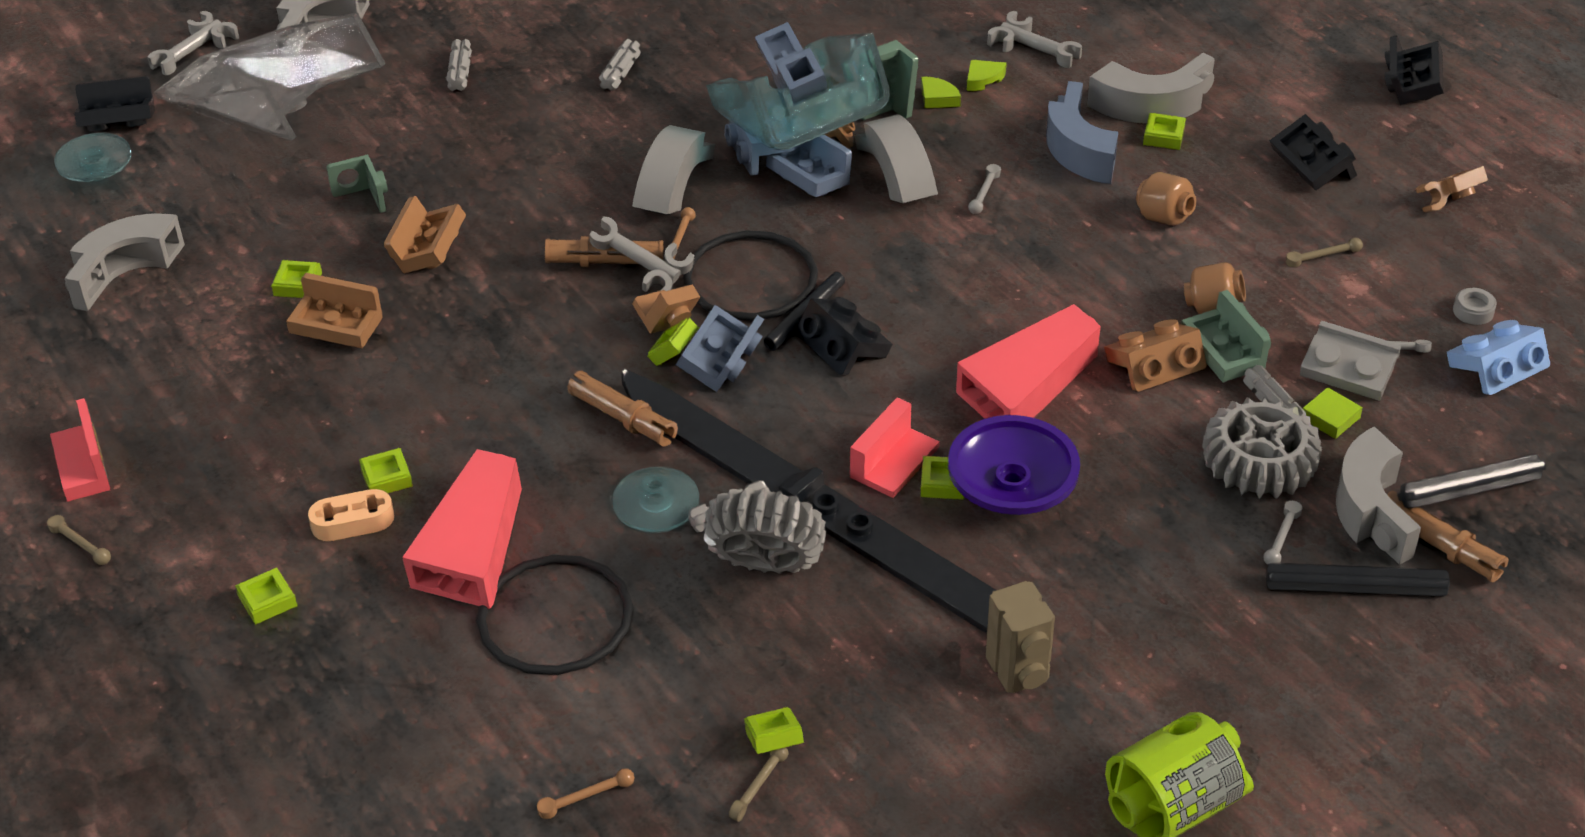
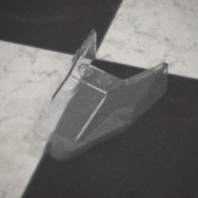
(273, 73)

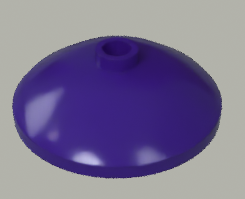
(1013, 464)

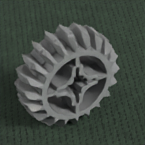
(1260, 454)
(764, 530)

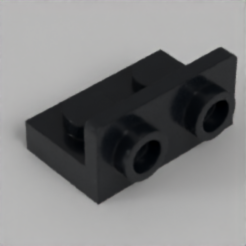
(1313, 152)

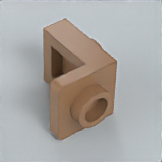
(666, 308)

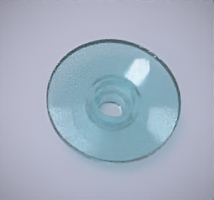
(92, 157)
(655, 499)

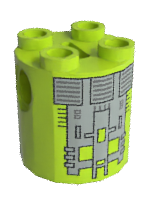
(1177, 777)

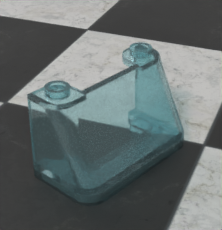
(853, 91)

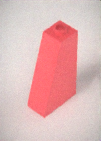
(1029, 366)
(468, 533)

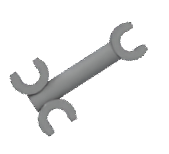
(1021, 32)
(200, 34)
(661, 271)

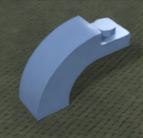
(791, 64)
(1077, 143)

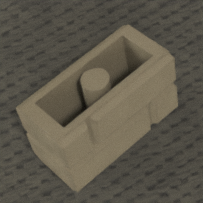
(1019, 636)

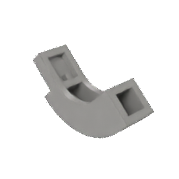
(1134, 95)

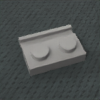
(1350, 360)

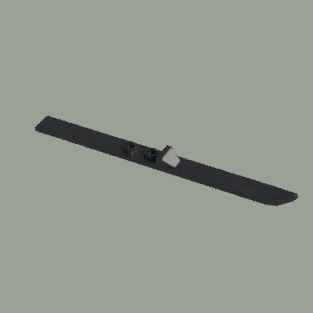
(843, 518)

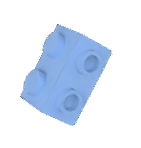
(1502, 355)

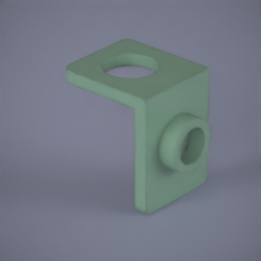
(366, 179)

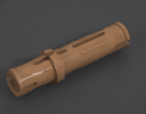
(557, 252)
(635, 415)
(1457, 544)

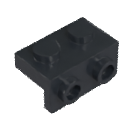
(1415, 71)
(114, 101)
(840, 333)

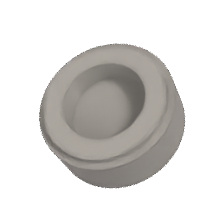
(1474, 306)

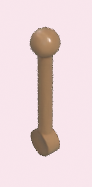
(687, 216)
(548, 807)

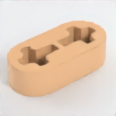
(351, 515)

